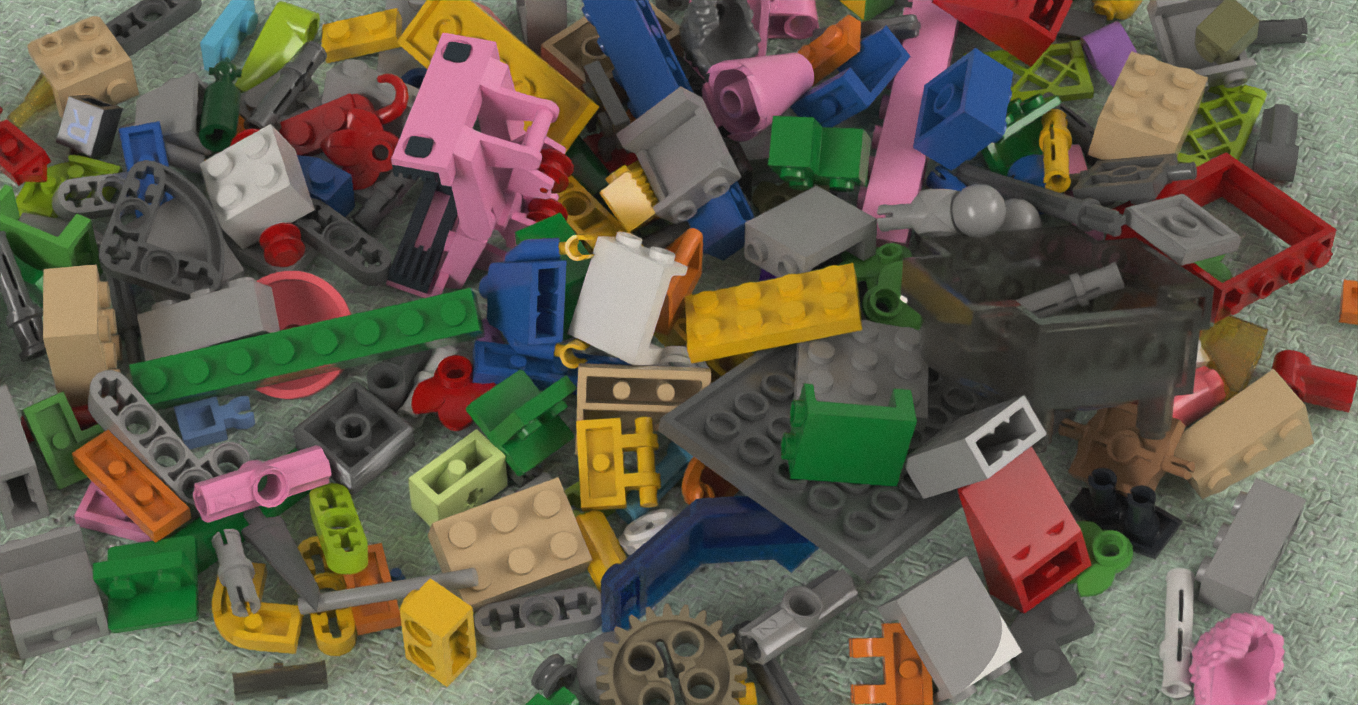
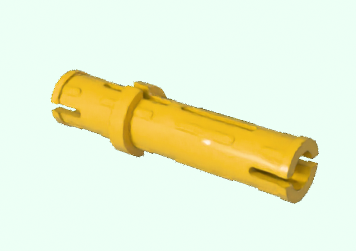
(1055, 144)

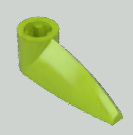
(278, 42)

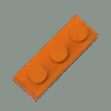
(131, 486)

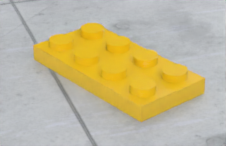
(772, 313)

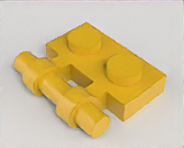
(602, 463)

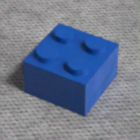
(963, 109)

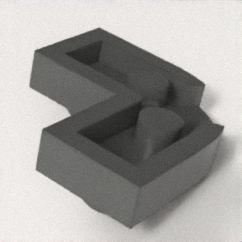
(1041, 634)

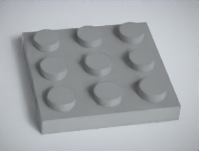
(865, 367)

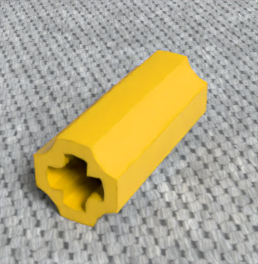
(601, 544)

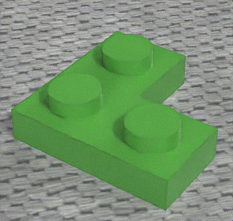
(58, 436)

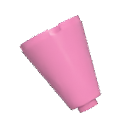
(752, 90)

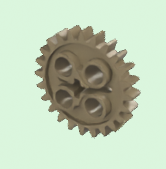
(710, 666)

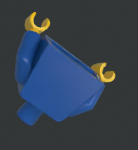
(529, 297)

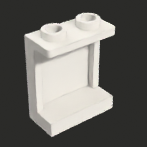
(624, 298)

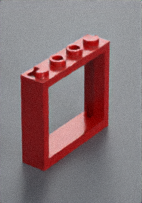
(1269, 206)

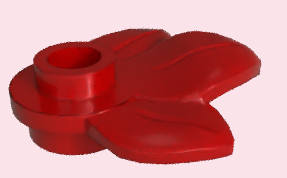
(356, 147)
(449, 392)

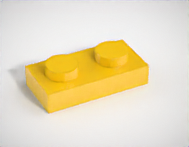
(361, 35)

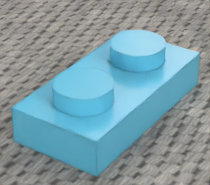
(228, 32)

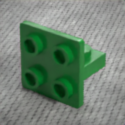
(1021, 134)
(523, 419)
(150, 583)

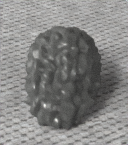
(717, 33)

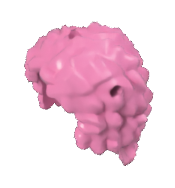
(1237, 662)

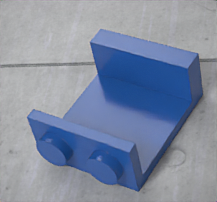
(858, 81)

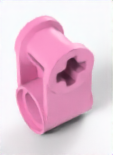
(792, 19)

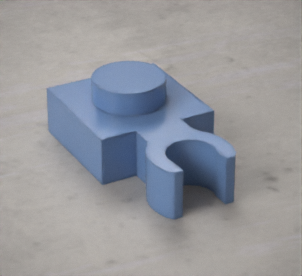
(206, 421)

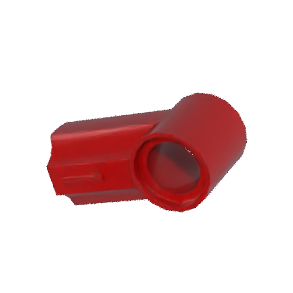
(1315, 383)

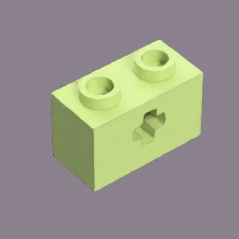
(458, 479)

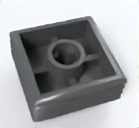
(356, 436)

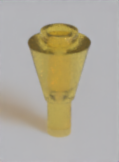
(37, 99)

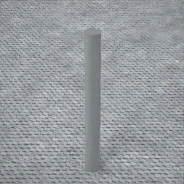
(387, 591)

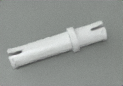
(1175, 673)

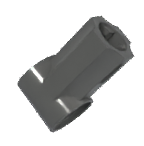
(1276, 148)
(395, 377)

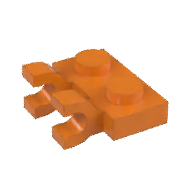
(903, 670)

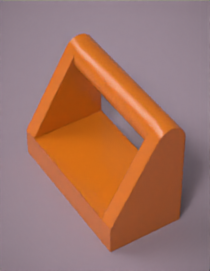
(688, 252)

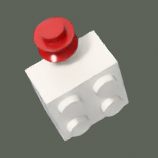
(259, 193)

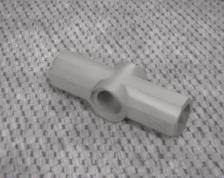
(797, 616)

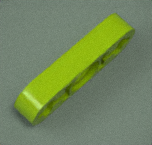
(334, 540)

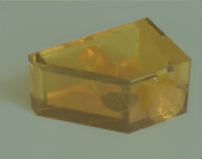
(1234, 351)

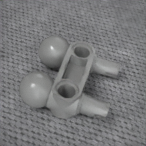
(972, 211)

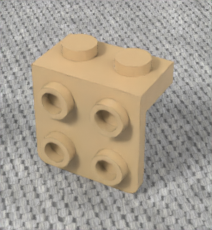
(85, 62)

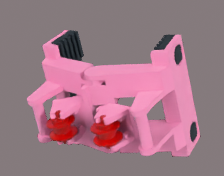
(471, 177)

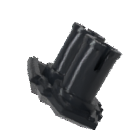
(1134, 516)

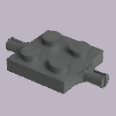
(1130, 178)

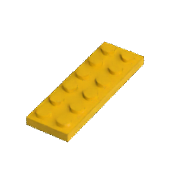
(528, 70)

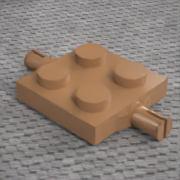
(1115, 443)

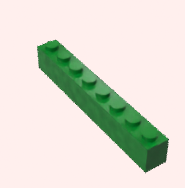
(309, 350)

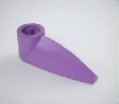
(1108, 50)

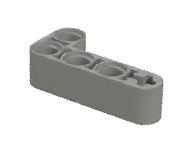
(159, 439)

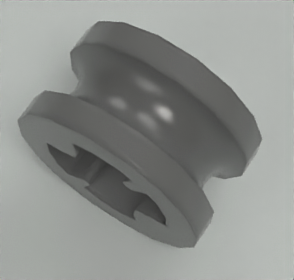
(553, 675)

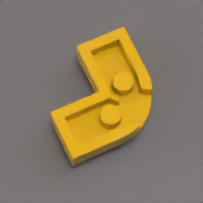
(270, 629)

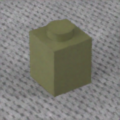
(1226, 32)

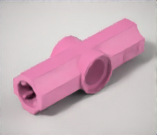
(239, 489)

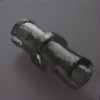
(280, 680)

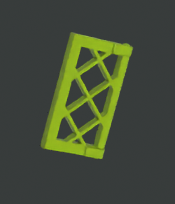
(1074, 69)
(1228, 97)

